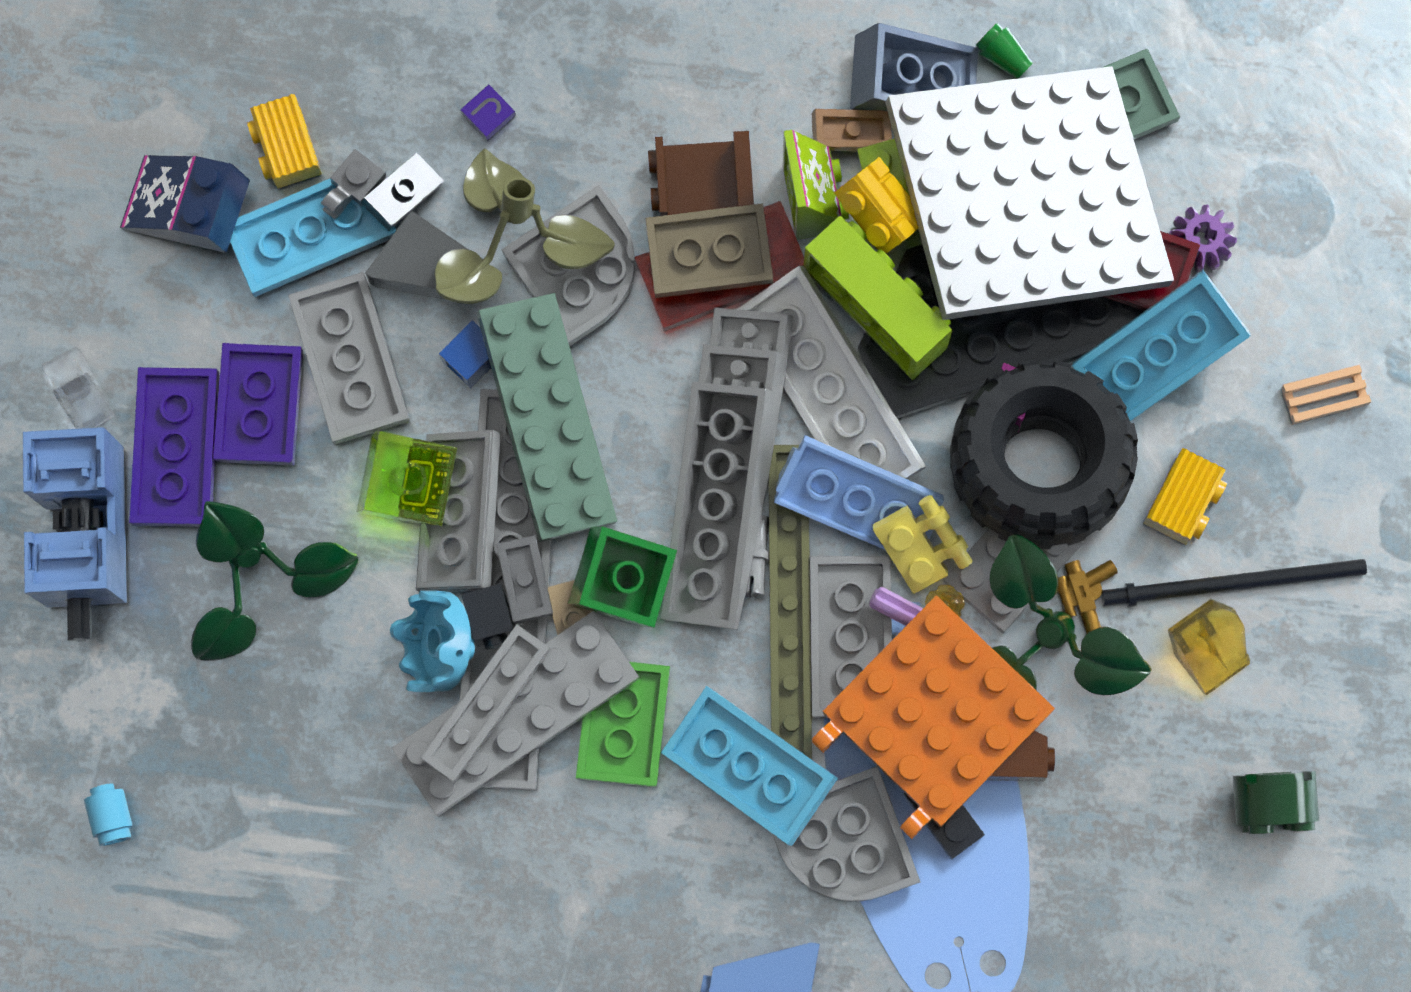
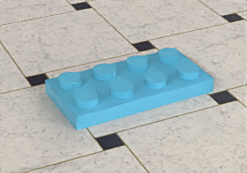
(300, 238)
(1166, 345)
(749, 765)

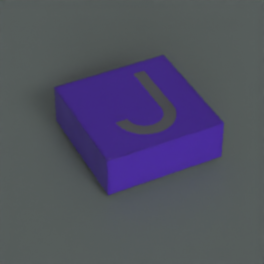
(488, 112)

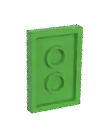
(626, 733)

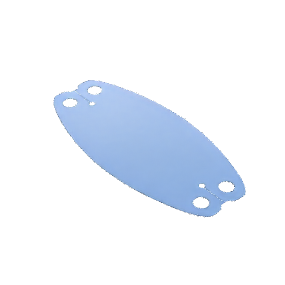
(970, 897)

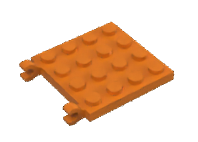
(936, 713)

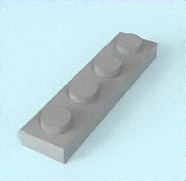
(485, 703)

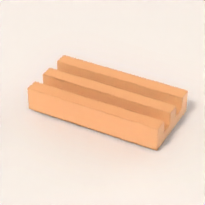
(1351, 372)

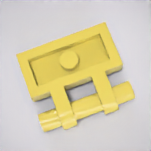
(911, 549)

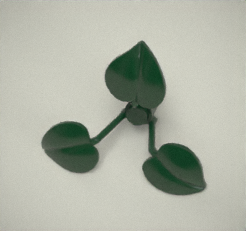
(236, 537)
(1107, 656)

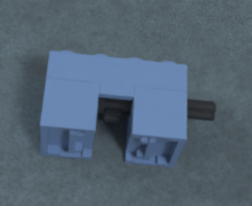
(87, 553)

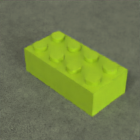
(877, 296)

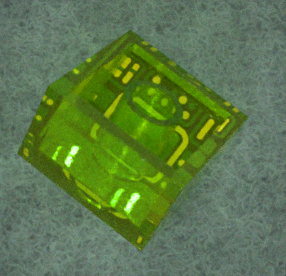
(406, 479)

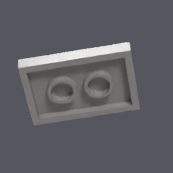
(975, 584)

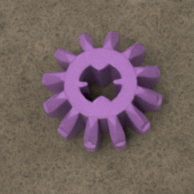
(1215, 232)

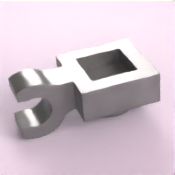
(353, 181)

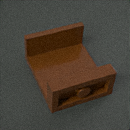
(701, 175)

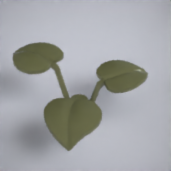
(493, 184)

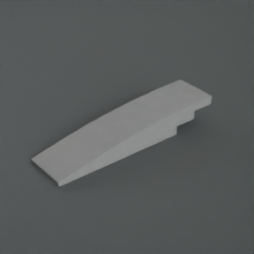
(726, 466)

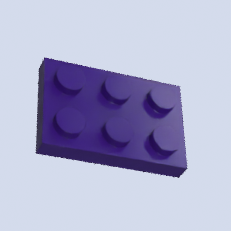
(258, 404)

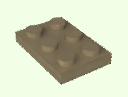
(709, 250)

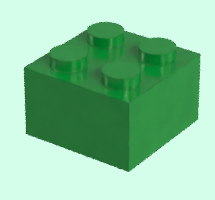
(622, 576)

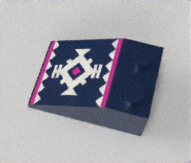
(186, 200)

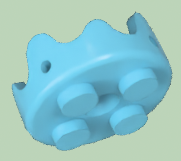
(439, 644)

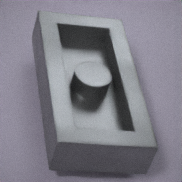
(524, 579)

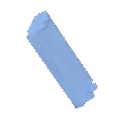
(845, 490)

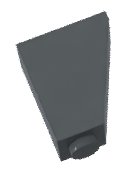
(411, 258)

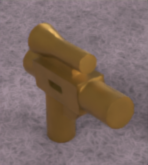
(1082, 589)

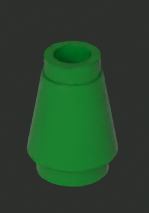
(1004, 51)

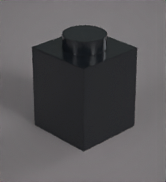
(488, 616)

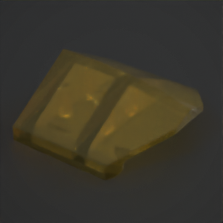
(1210, 644)

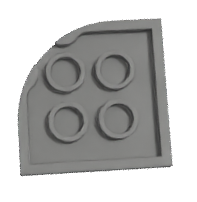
(587, 294)
(852, 843)

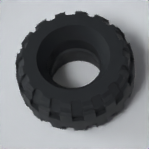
(1055, 401)

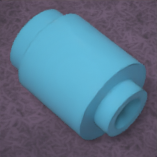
(108, 814)

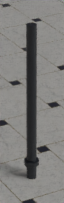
(1132, 594)

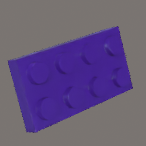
(173, 445)

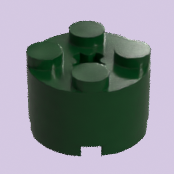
(1276, 800)

